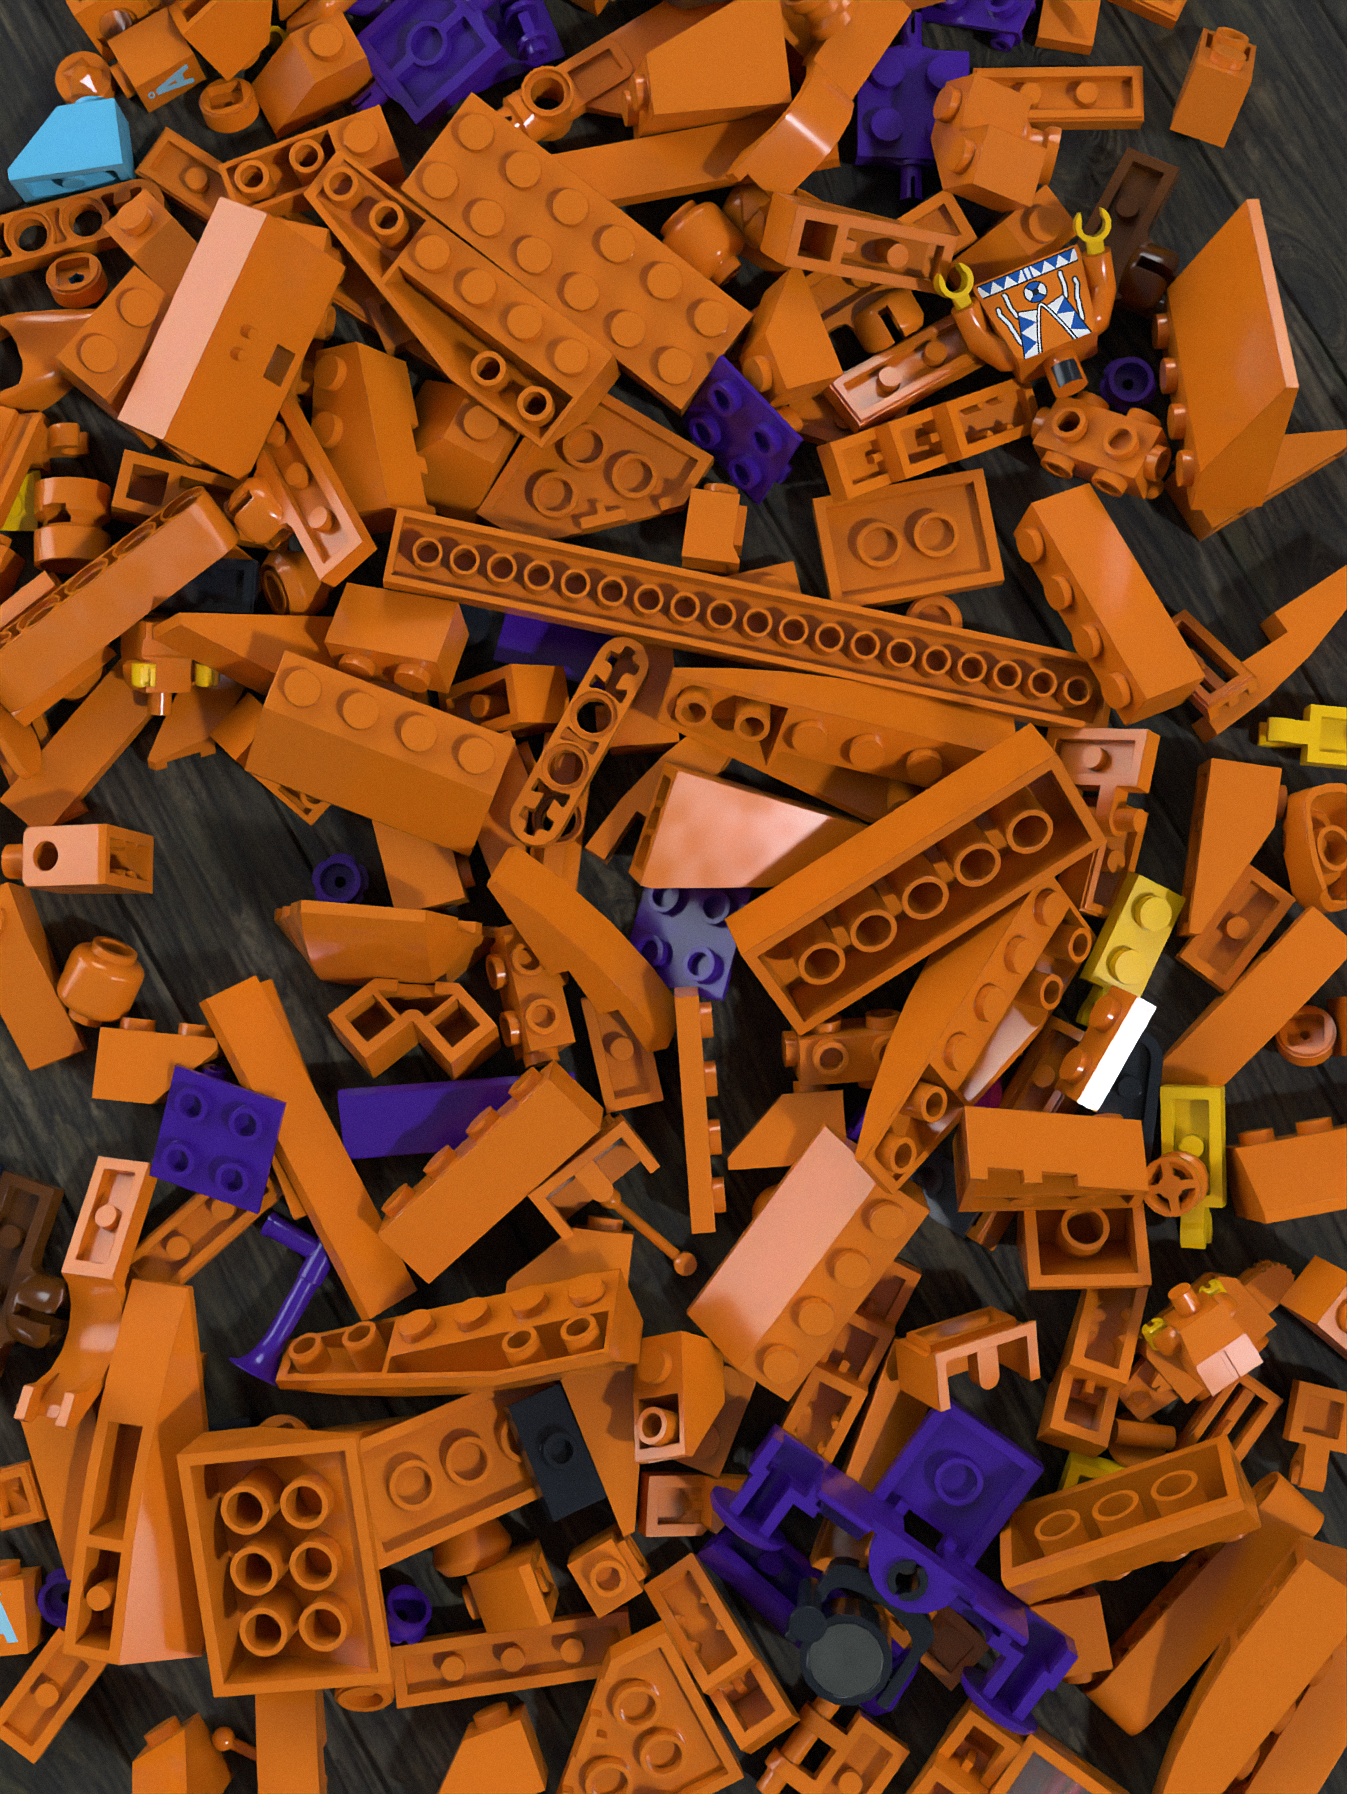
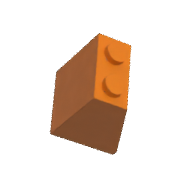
(712, 72)
(114, 344)

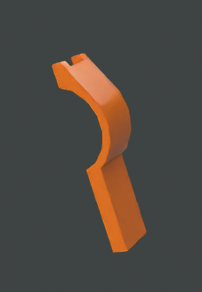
(824, 103)
(95, 1279)

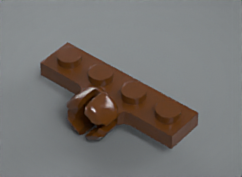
(1134, 204)
(26, 1289)

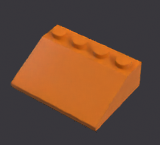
(1227, 366)
(284, 1561)

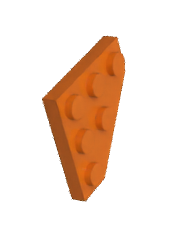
(596, 477)
(648, 1726)

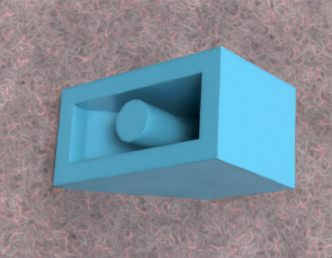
(75, 152)

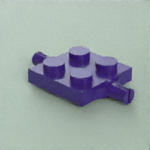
(428, 55)
(897, 108)

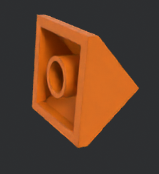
(1084, 1248)

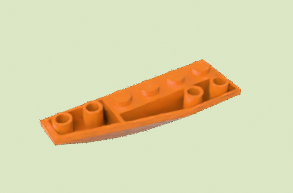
(464, 309)
(830, 735)
(967, 1024)
(475, 1344)
(132, 1553)
(1259, 1671)

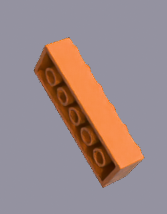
(577, 253)
(915, 879)

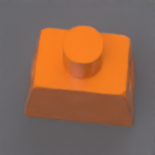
(82, 860)

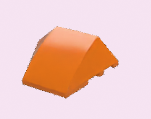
(369, 942)

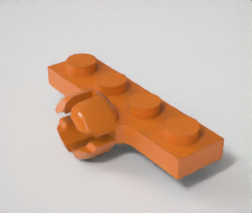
(863, 303)
(302, 496)

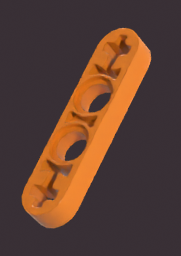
(59, 219)
(572, 739)

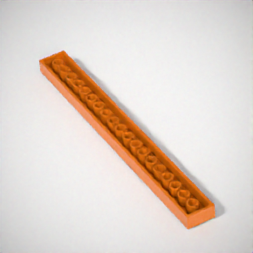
(738, 620)

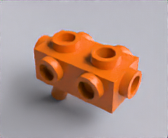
(1102, 446)
(533, 1002)
(840, 1049)

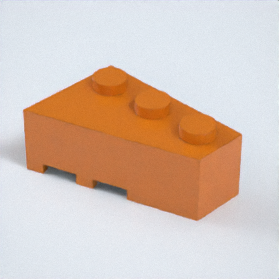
(365, 427)
(1047, 1161)

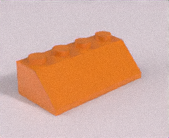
(377, 753)
(1289, 1173)
(805, 1264)
(1127, 1521)

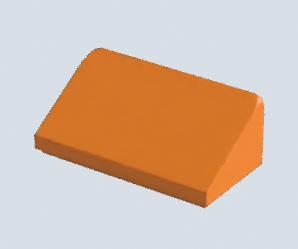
(1099, 876)

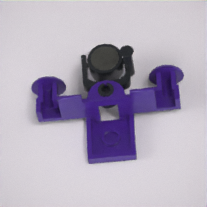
(965, 1485)

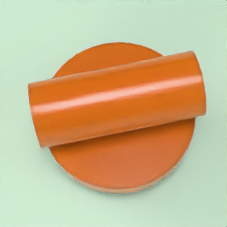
(1138, 1440)

